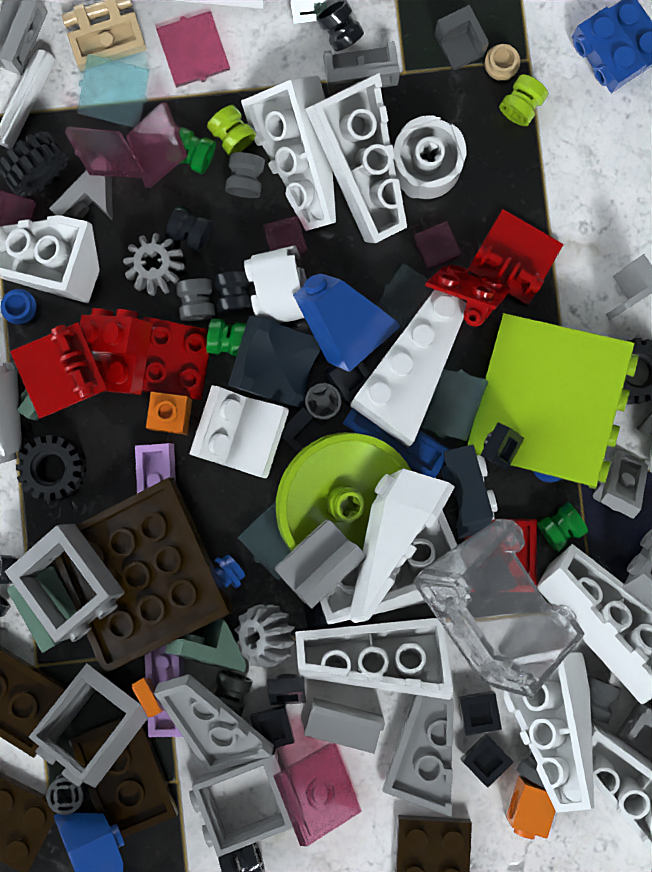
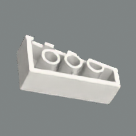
(360, 154)
(407, 376)
(612, 618)
(381, 656)
(624, 780)

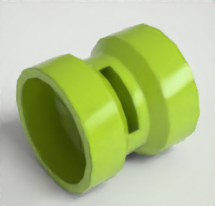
(524, 99)
(231, 130)

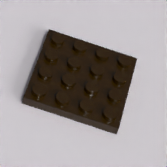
(160, 566)

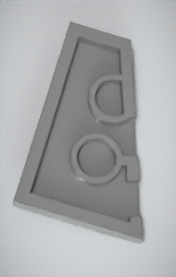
(210, 726)
(423, 757)

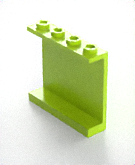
(558, 394)

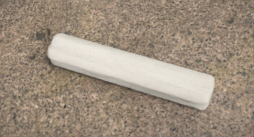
(25, 97)

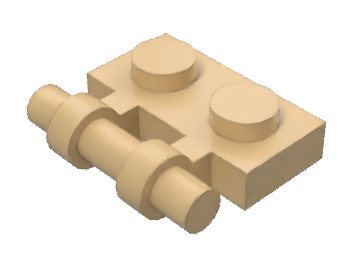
(108, 39)

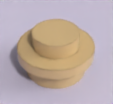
(502, 62)

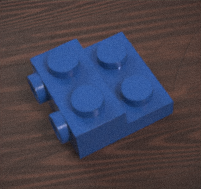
(616, 43)

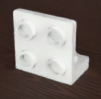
(239, 432)

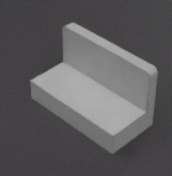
(18, 32)
(635, 283)
(319, 563)
(344, 725)

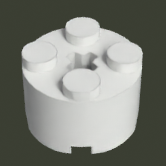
(437, 140)
(275, 282)

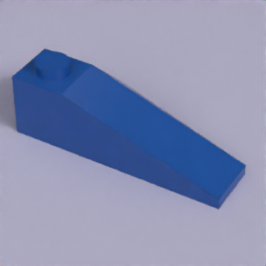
(91, 842)

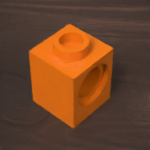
(169, 413)
(530, 810)

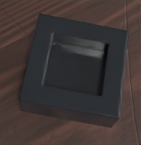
(347, 382)
(501, 446)
(286, 690)
(479, 713)
(274, 726)
(486, 760)

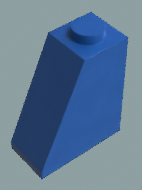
(343, 320)

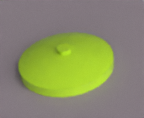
(333, 482)

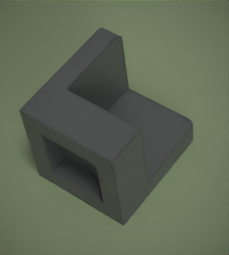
(461, 38)

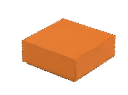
(144, 692)

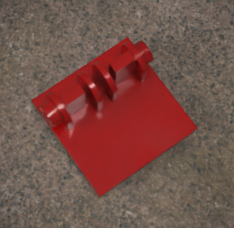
(516, 256)
(482, 293)
(176, 359)
(58, 370)

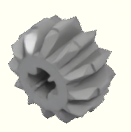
(156, 252)
(265, 635)

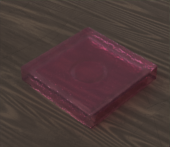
(317, 794)

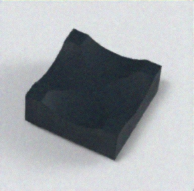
(274, 362)
(467, 474)

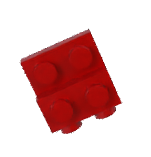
(118, 347)

